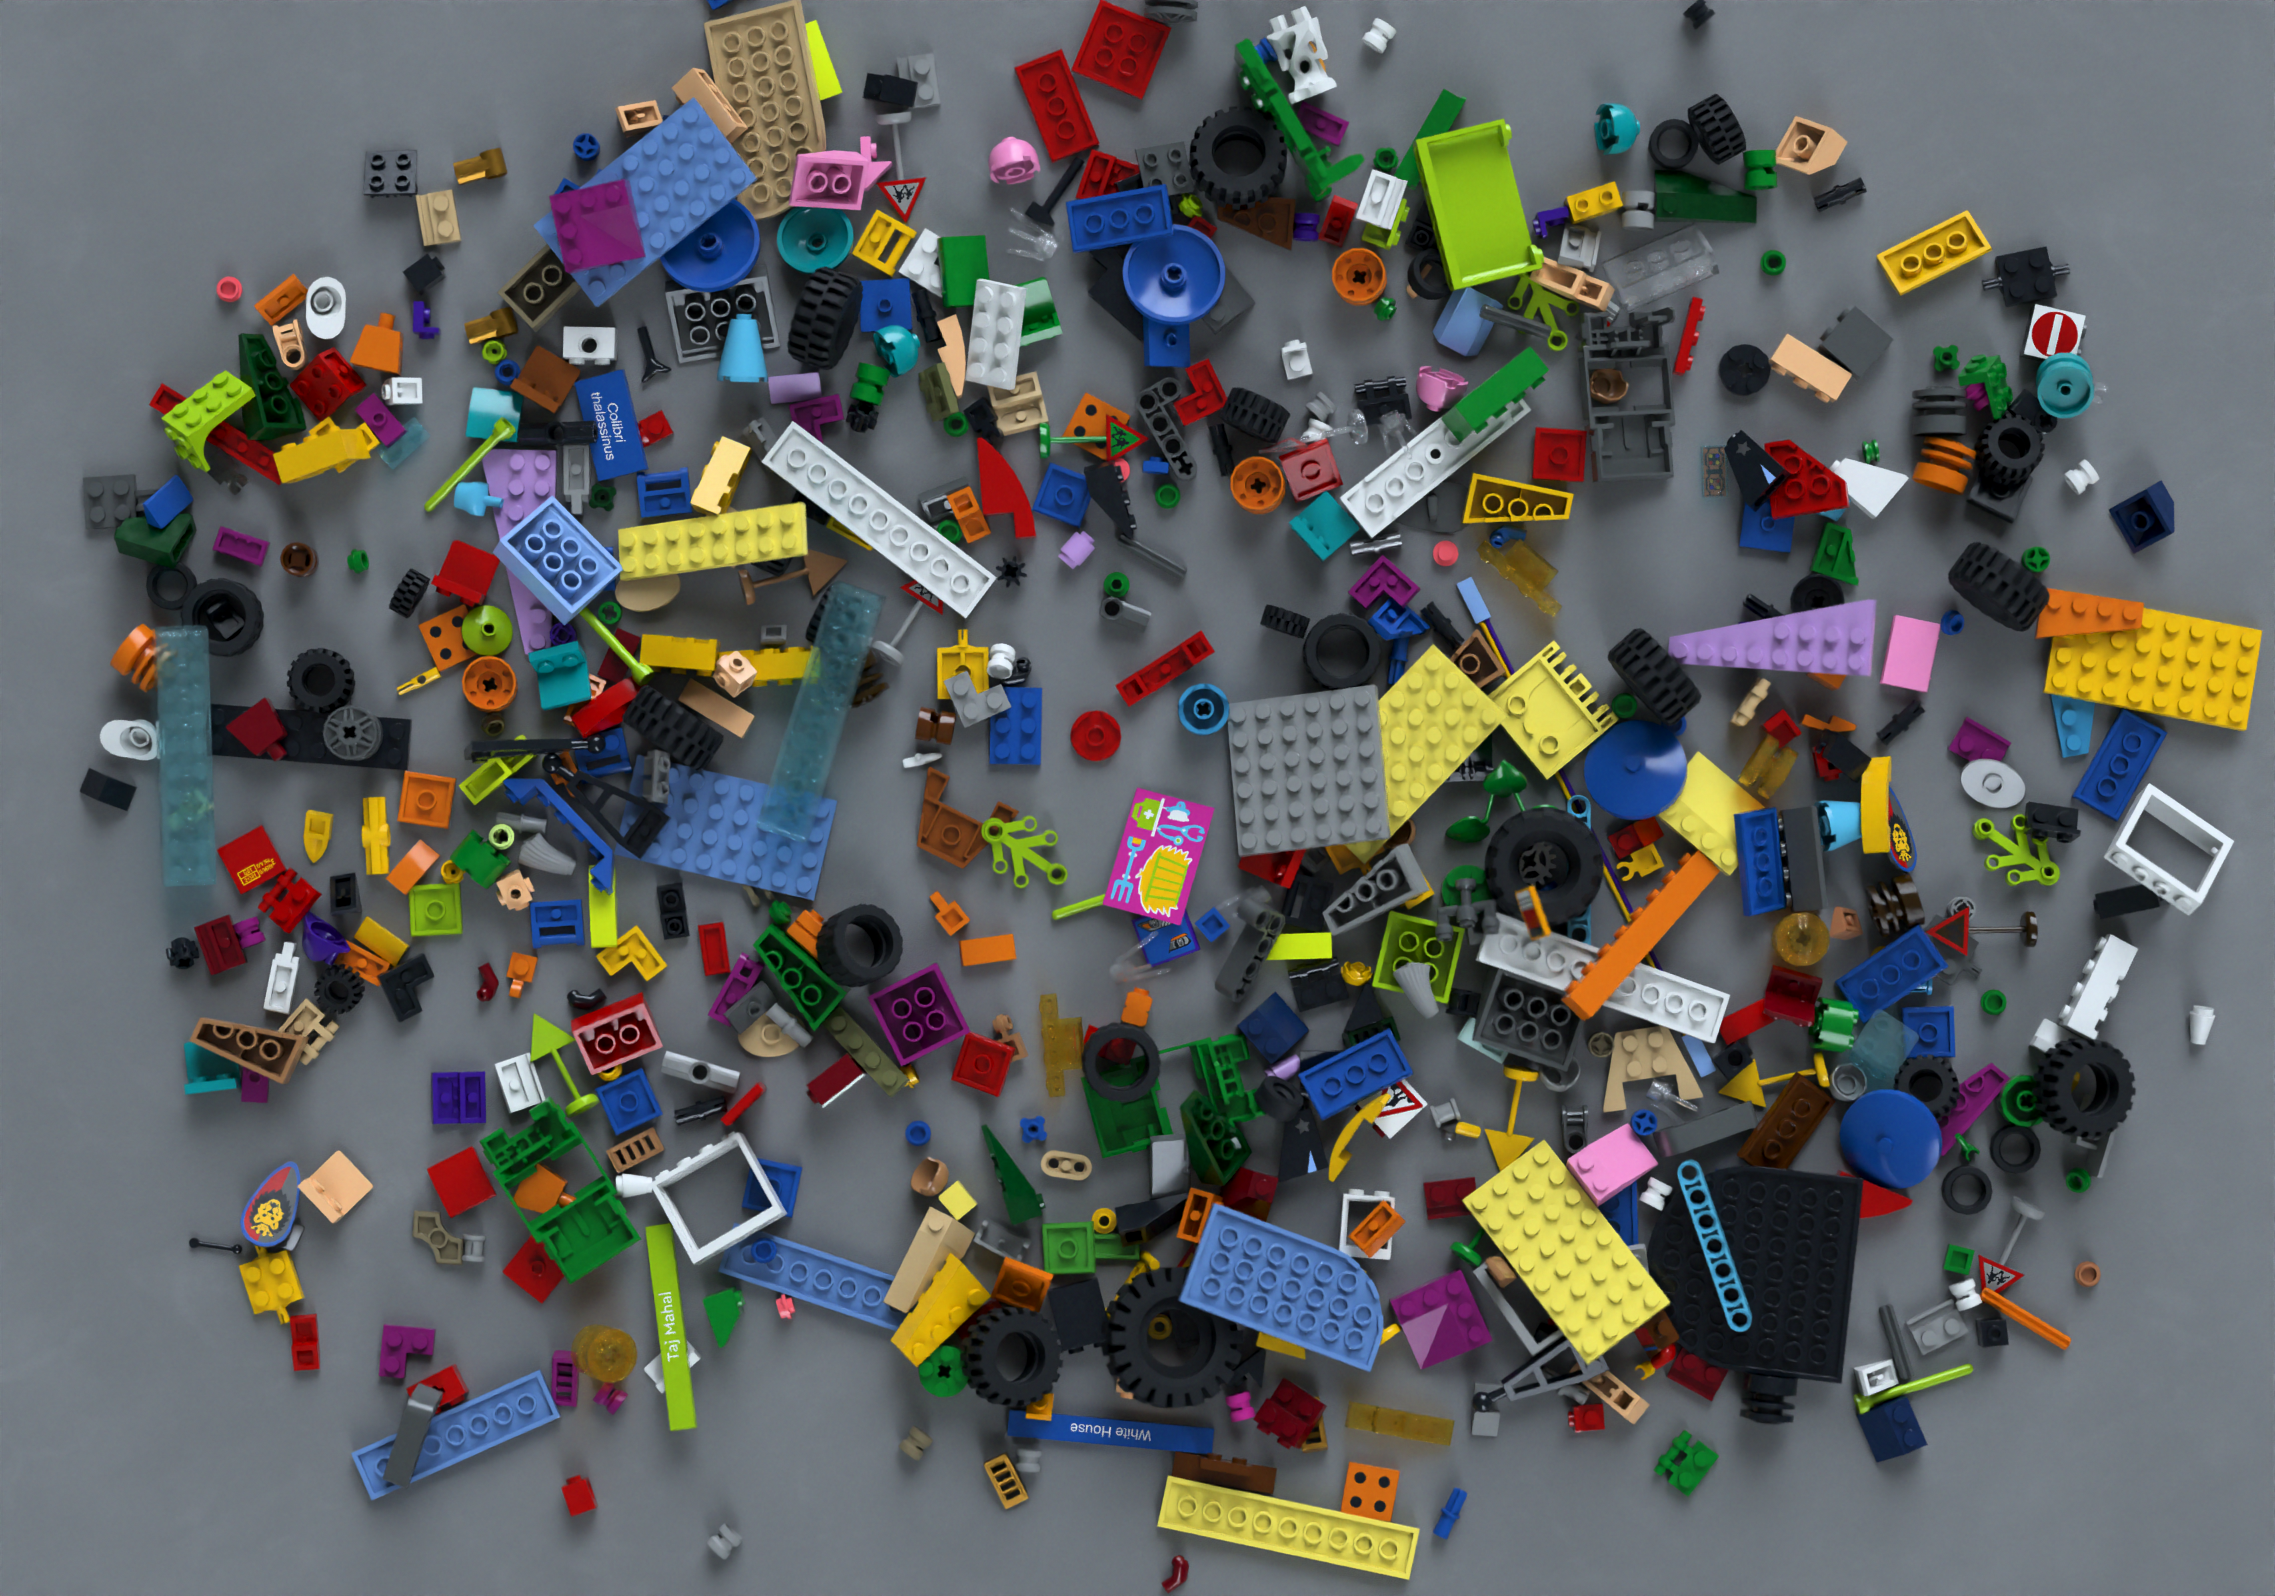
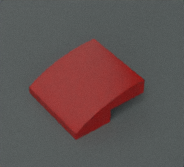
(1101, 173)
(461, 1182)

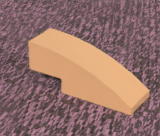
(1574, 284)
(953, 353)
(716, 708)

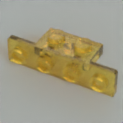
(1526, 570)
(1062, 1044)

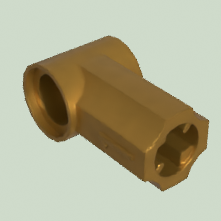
(487, 165)
(498, 324)

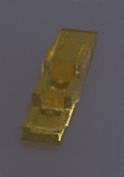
(1399, 1423)

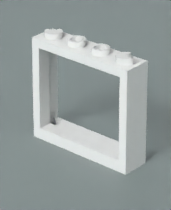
(2185, 824)
(739, 1233)

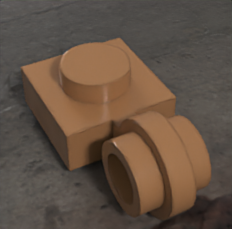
(1003, 1025)

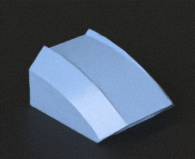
(1460, 322)

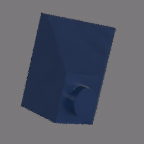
(2145, 517)

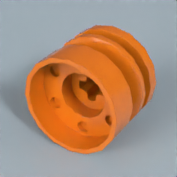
(1362, 262)
(1944, 465)
(1245, 477)
(138, 655)
(482, 671)

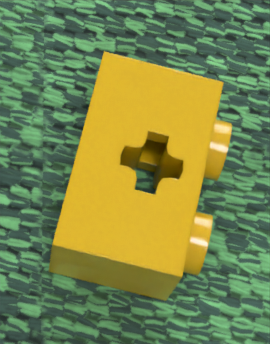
(1593, 203)

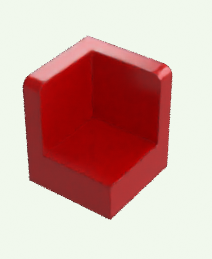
(1781, 728)

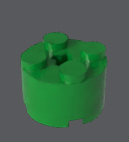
(480, 859)
(1451, 896)
(1833, 1025)
(2009, 1101)
(942, 1384)

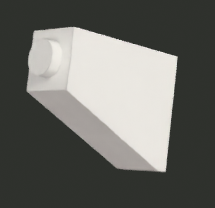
(1868, 485)

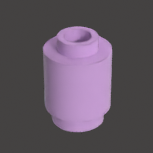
(1076, 549)

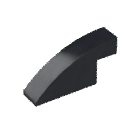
(1111, 293)

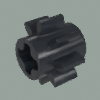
(862, 417)
(1013, 564)
(182, 953)

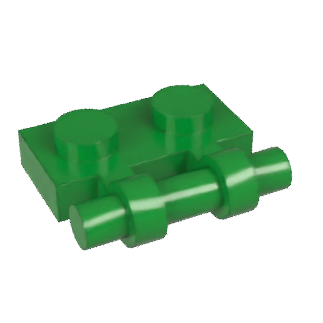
(1691, 1468)

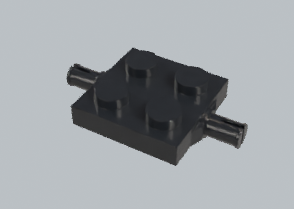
(2026, 276)

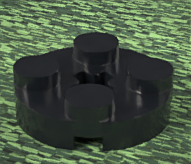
(1732, 378)

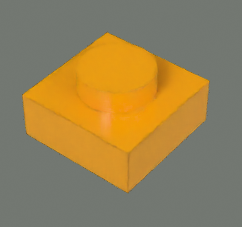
(1041, 1409)

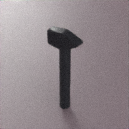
(1039, 213)

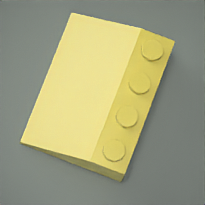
(1706, 812)

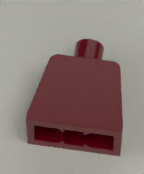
(260, 730)

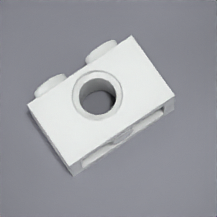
(575, 338)

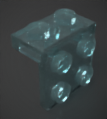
(1883, 1045)

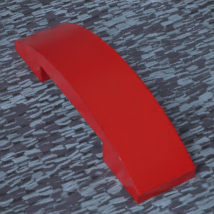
(1165, 668)

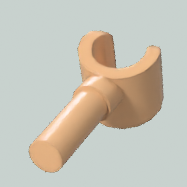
(1424, 272)

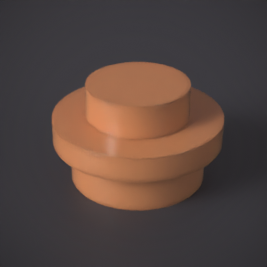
(2087, 1274)

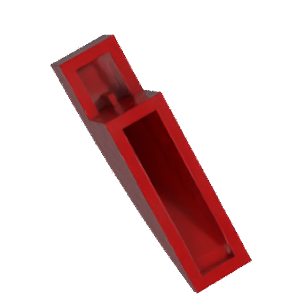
(1003, 491)
(1878, 1200)

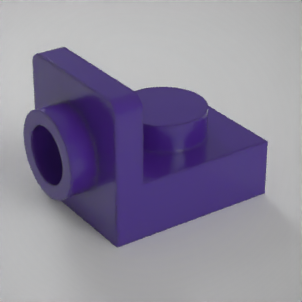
(1553, 217)
(421, 316)

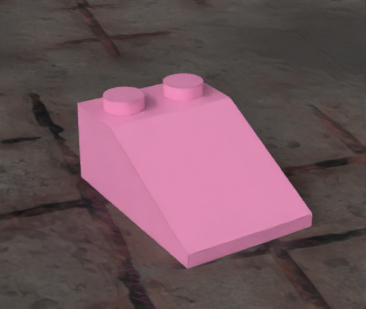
(829, 180)
(1611, 1164)

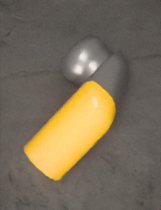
(1461, 1128)

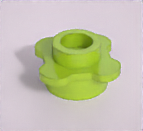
(1190, 205)

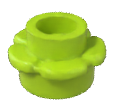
(492, 358)

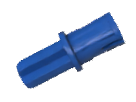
(1397, 659)
(1450, 1513)

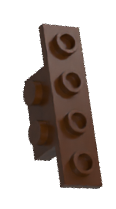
(1224, 1472)

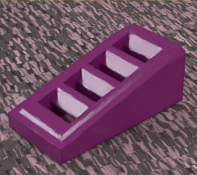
(558, 1358)

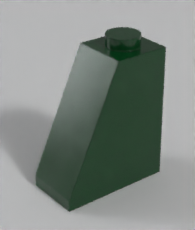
(154, 544)

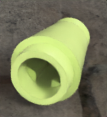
(494, 836)

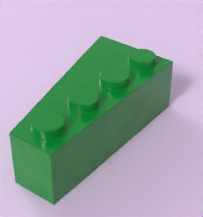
(1494, 394)
(800, 975)

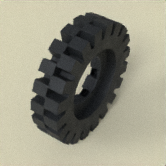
(1135, 1365)

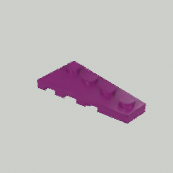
(1974, 1098)

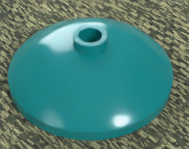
(809, 225)

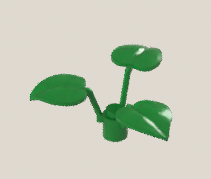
(1501, 782)

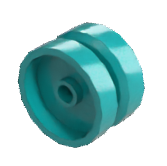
(2064, 385)

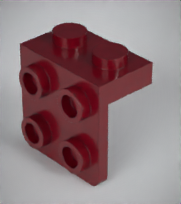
(1791, 996)

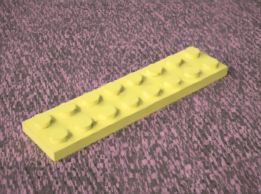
(713, 541)

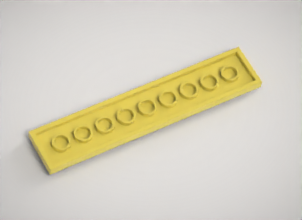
(1288, 1527)

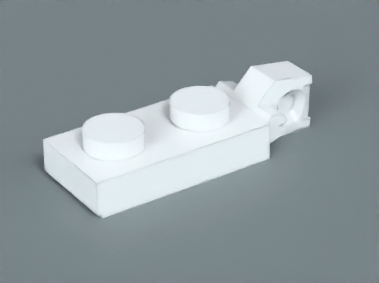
(282, 980)

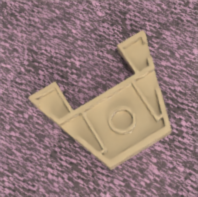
(1646, 1055)

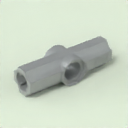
(684, 1066)

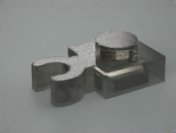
(223, 469)

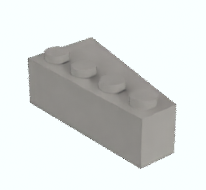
(1380, 890)

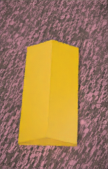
(1933, 253)

